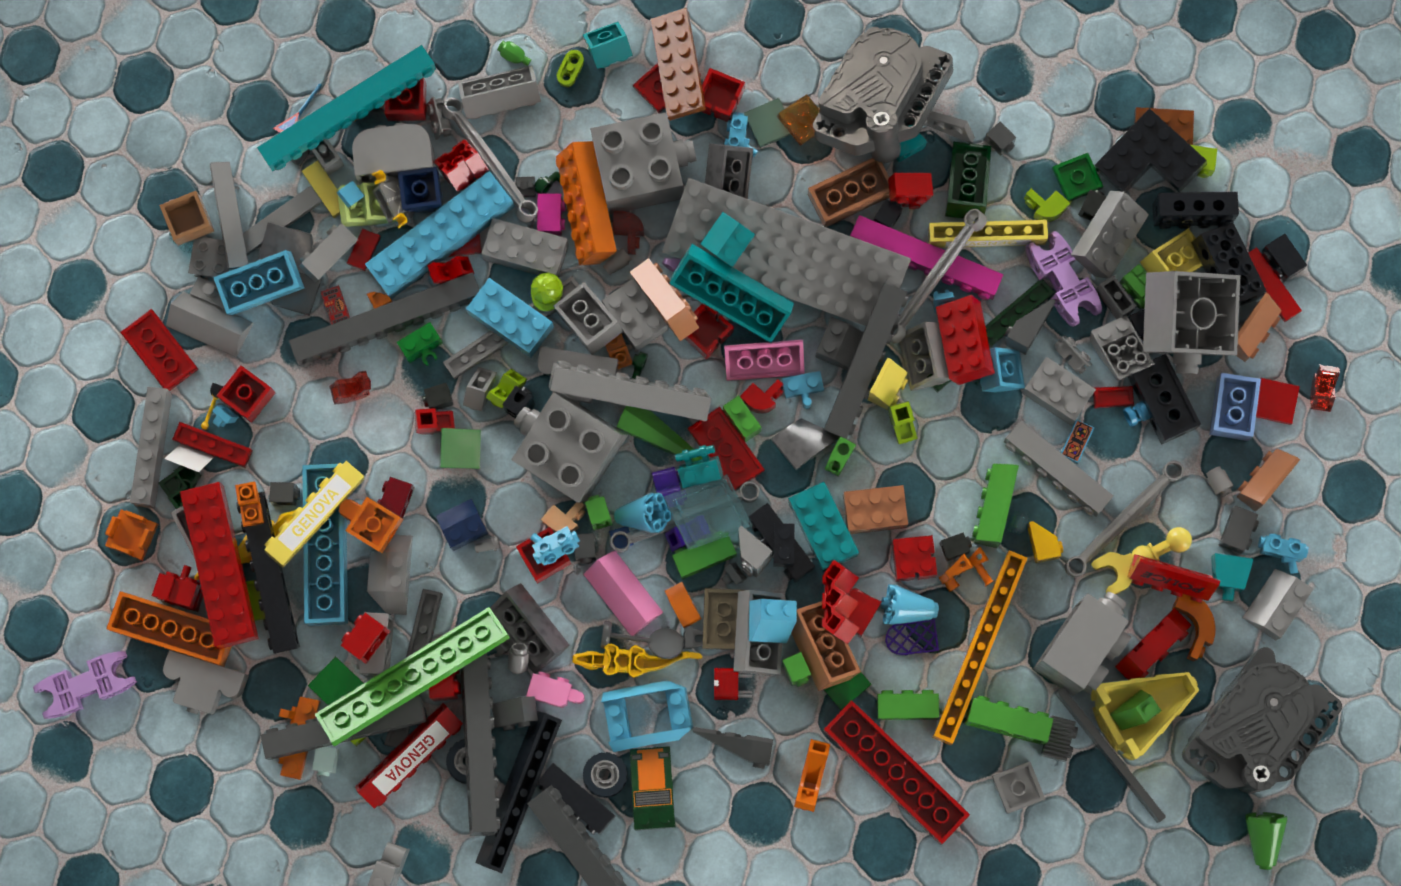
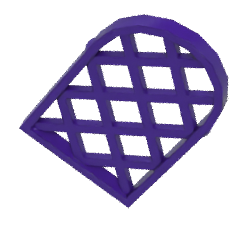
(907, 638)

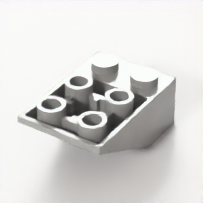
(1120, 348)

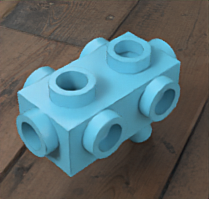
(737, 129)
(554, 546)
(1288, 550)

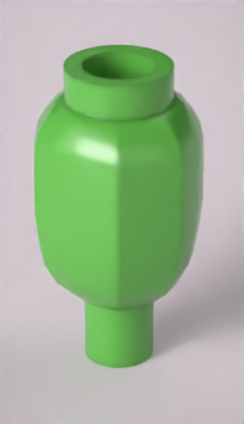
(513, 53)

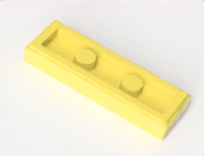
(323, 187)

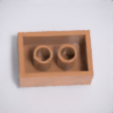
(875, 509)

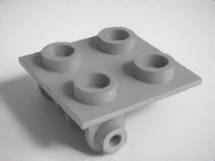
(208, 258)

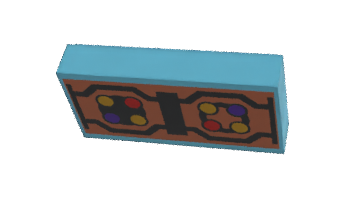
(1077, 441)

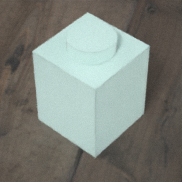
(325, 761)

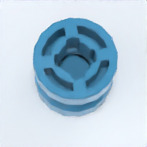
(1136, 414)

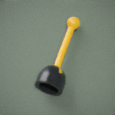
(214, 390)

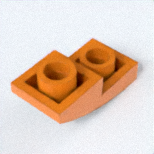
(618, 350)
(249, 504)
(682, 604)

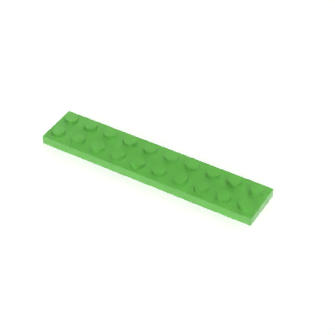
(411, 676)

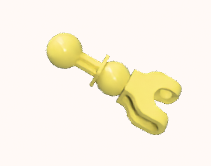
(1177, 540)

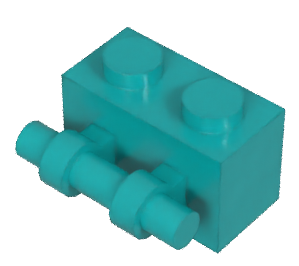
(699, 471)

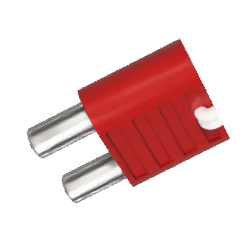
(727, 684)

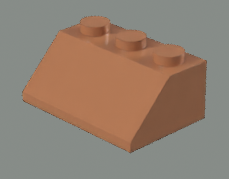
(1256, 326)
(1266, 478)

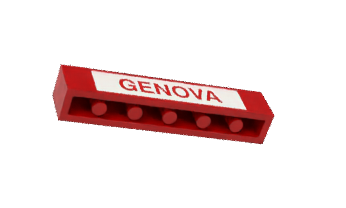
(408, 756)

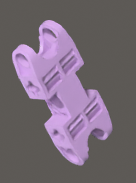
(1069, 289)
(69, 690)

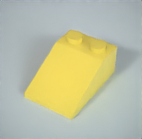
(1174, 255)

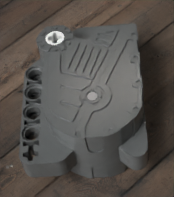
(879, 93)
(1260, 725)

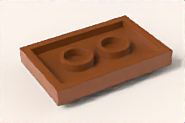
(1179, 120)

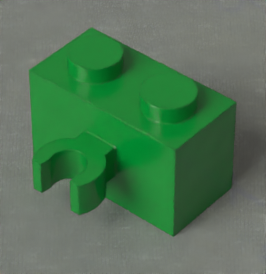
(420, 344)

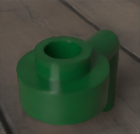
(544, 184)
(639, 363)

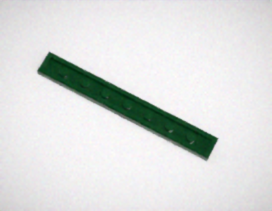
(1019, 308)

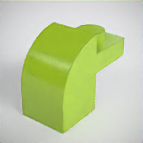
(1049, 209)
(504, 388)
(902, 421)

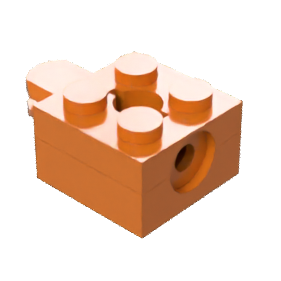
(370, 522)

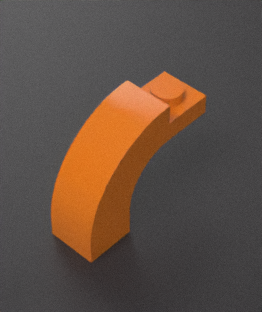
(1203, 622)
(812, 775)

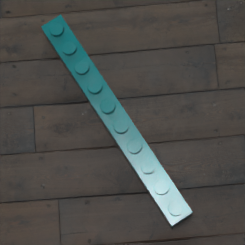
(347, 108)

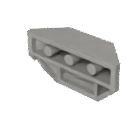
(391, 574)

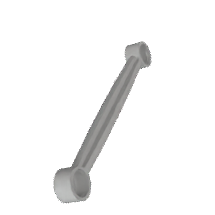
(490, 160)
(938, 271)
(1124, 518)
(638, 535)

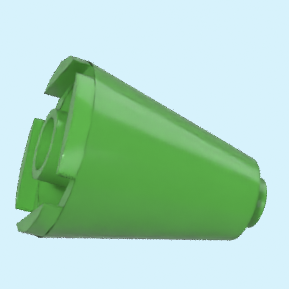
(1266, 837)

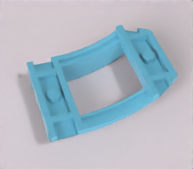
(618, 718)

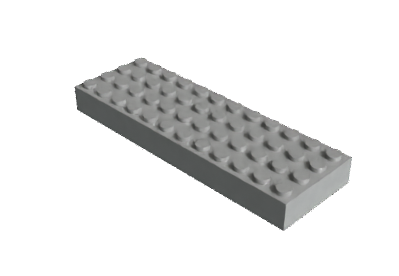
(791, 253)

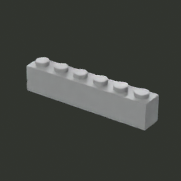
(151, 447)
(1058, 469)

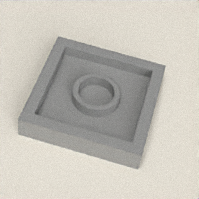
(1018, 787)

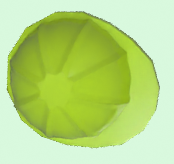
(546, 291)

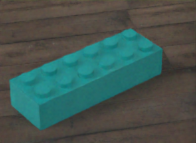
(731, 293)

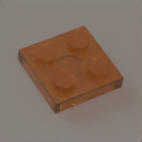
(799, 119)

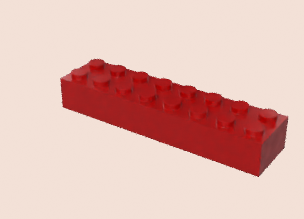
(219, 565)
(896, 772)

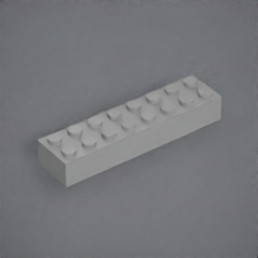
(629, 391)

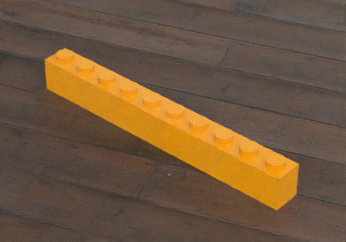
(979, 648)

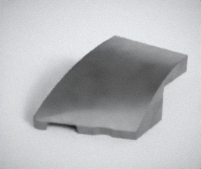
(280, 238)
(803, 441)

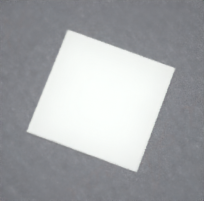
(189, 457)

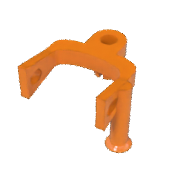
(948, 577)

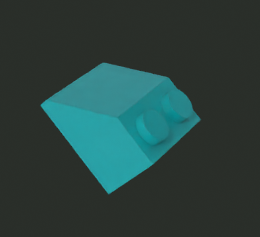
(608, 45)
(727, 239)

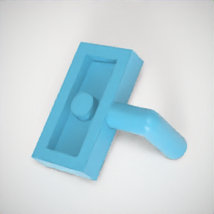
(802, 386)

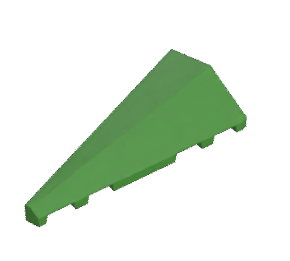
(651, 429)

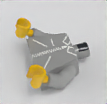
(389, 198)

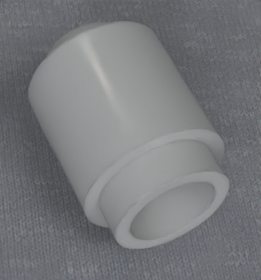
(1219, 481)
(518, 658)

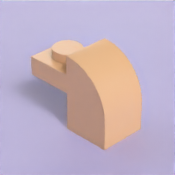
(557, 519)

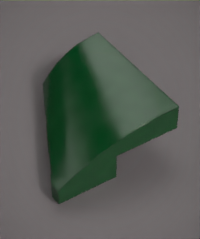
(179, 480)

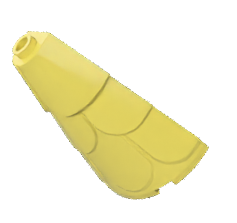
(1170, 693)

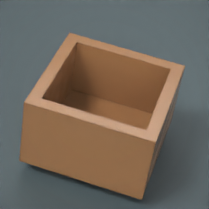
(186, 218)

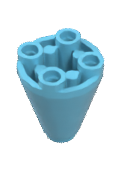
(644, 513)
(906, 606)

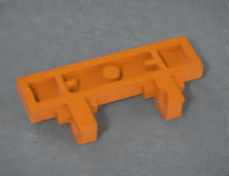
(294, 764)

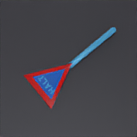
(290, 121)

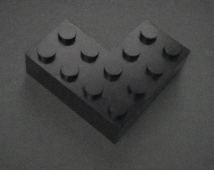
(1150, 145)

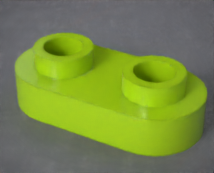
(570, 69)

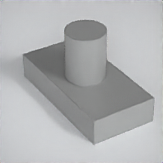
(207, 291)

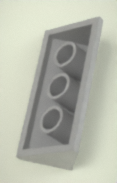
(208, 323)

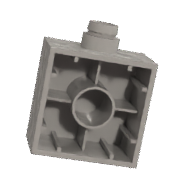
(640, 162)
(1191, 316)
(567, 446)
(1083, 642)

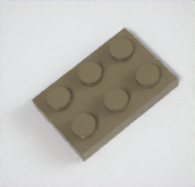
(720, 618)

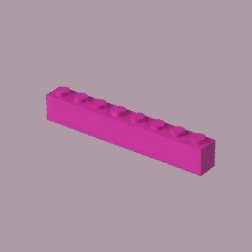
(924, 257)

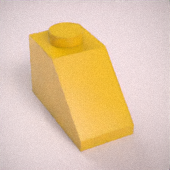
(1043, 543)

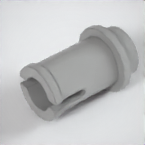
(487, 544)

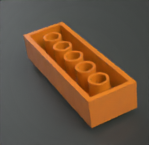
(586, 203)
(165, 628)

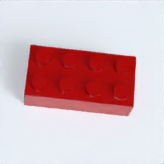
(965, 340)

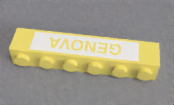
(993, 234)
(313, 514)

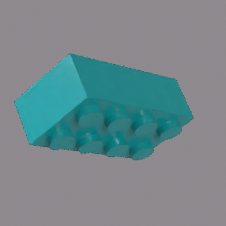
(823, 526)

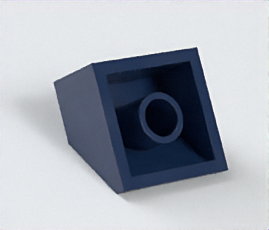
(420, 190)
(462, 525)

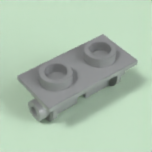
(438, 125)
(1078, 359)

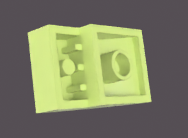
(365, 211)

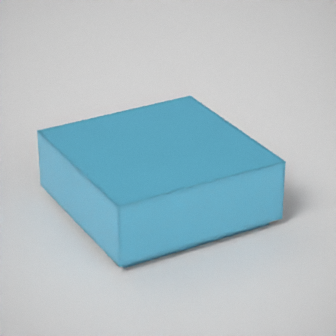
(350, 194)

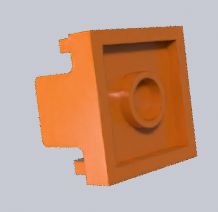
(130, 534)

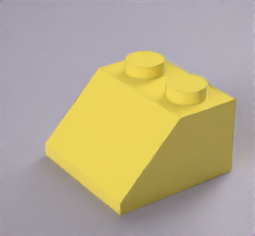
(888, 384)

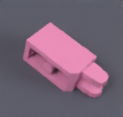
(553, 691)

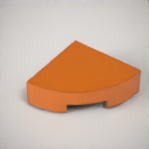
(378, 299)

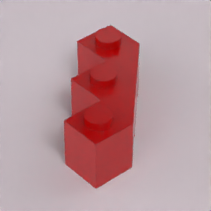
(838, 603)
(1154, 645)

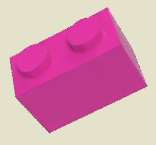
(550, 214)

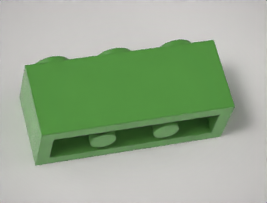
(703, 557)
(907, 705)

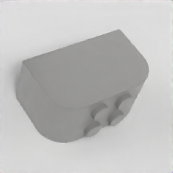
(391, 150)

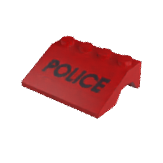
(1173, 578)

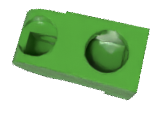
(840, 456)

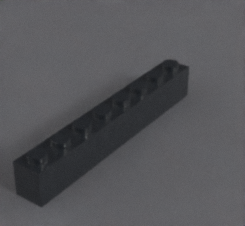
(271, 584)
(519, 791)

